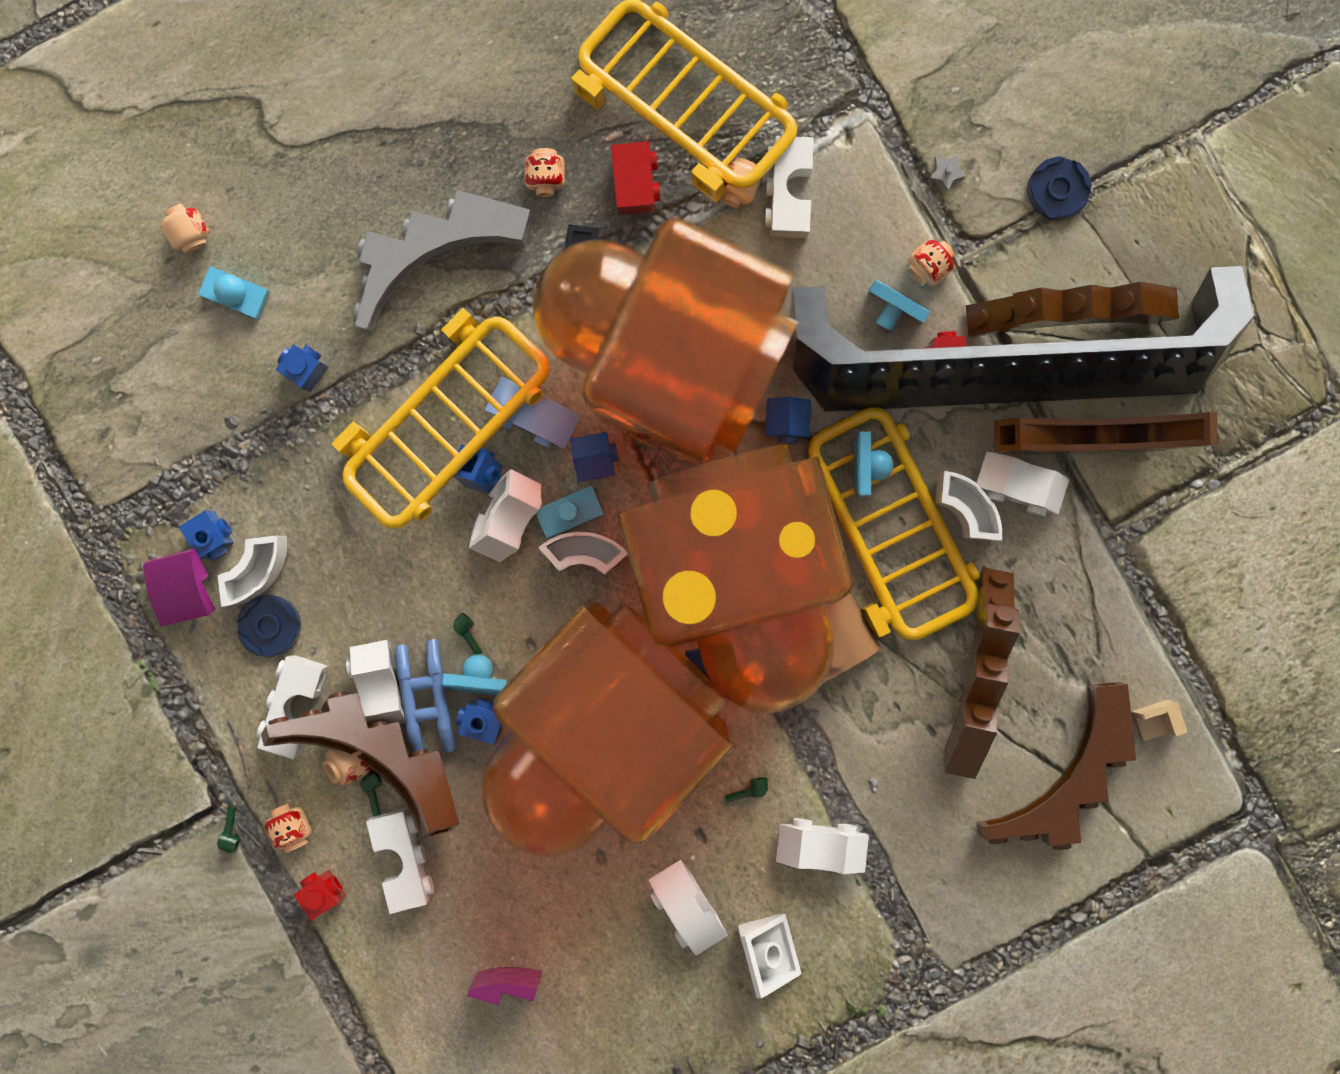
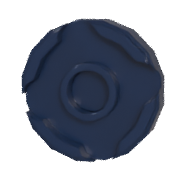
(1059, 188)
(268, 625)

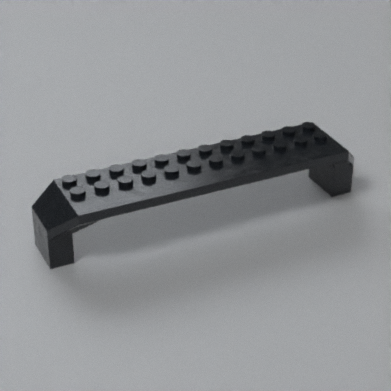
(854, 379)

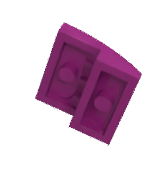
(177, 587)
(514, 981)

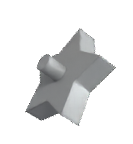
(947, 171)

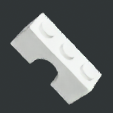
(789, 215)
(295, 678)
(397, 832)

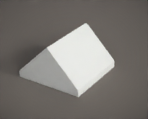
(769, 953)

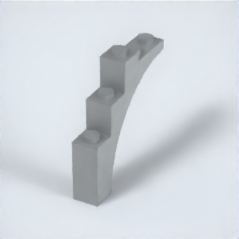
(392, 260)

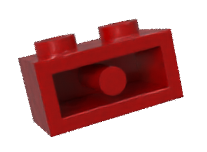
(633, 178)

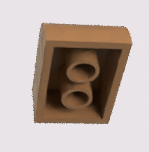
(851, 634)

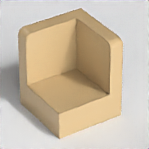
(1159, 720)

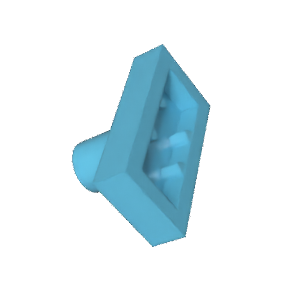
(896, 306)
(569, 512)

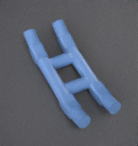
(433, 681)

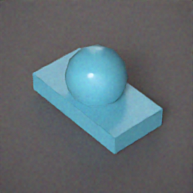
(234, 292)
(868, 464)
(475, 678)

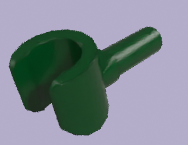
(462, 625)
(368, 784)
(758, 788)
(227, 841)

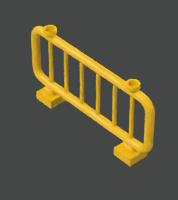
(706, 180)
(360, 445)
(889, 613)

